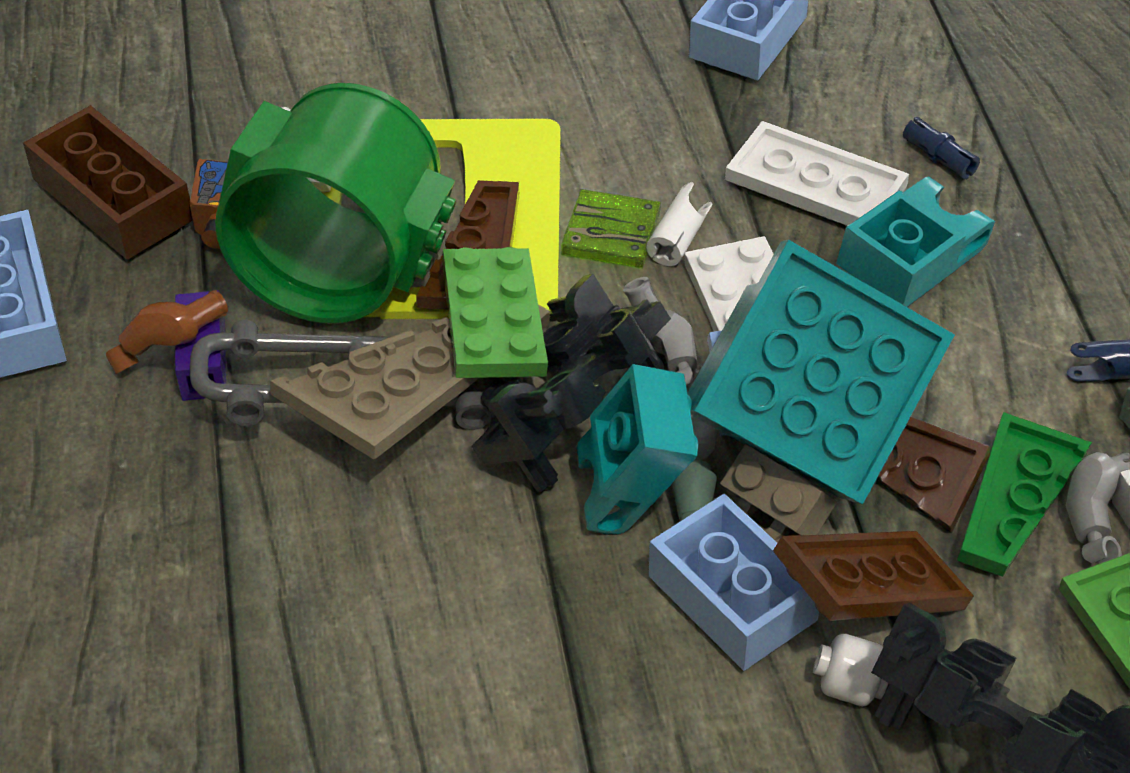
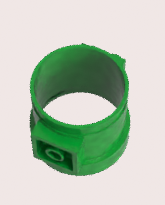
(304, 247)

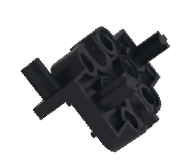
(579, 349)
(971, 688)

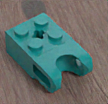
(911, 242)
(636, 446)

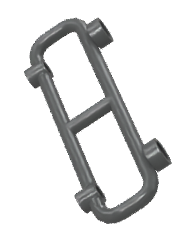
(247, 401)

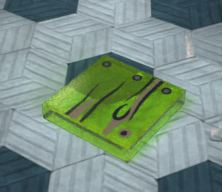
(610, 228)

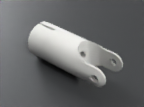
(676, 229)

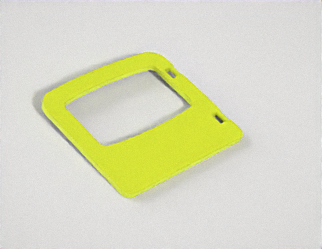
(510, 152)

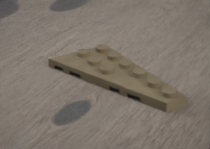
(380, 388)

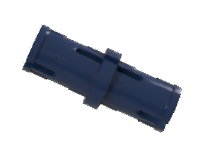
(941, 148)

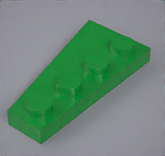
(1017, 489)

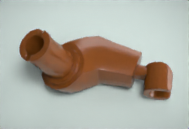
(165, 325)

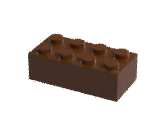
(109, 181)

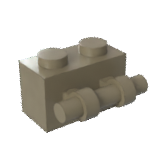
(778, 493)

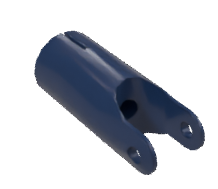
(1112, 365)

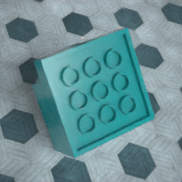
(818, 372)

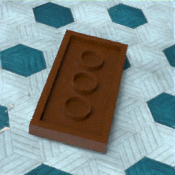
(871, 574)

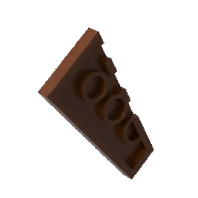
(484, 224)
(934, 470)

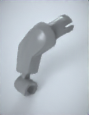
(674, 339)
(1087, 502)

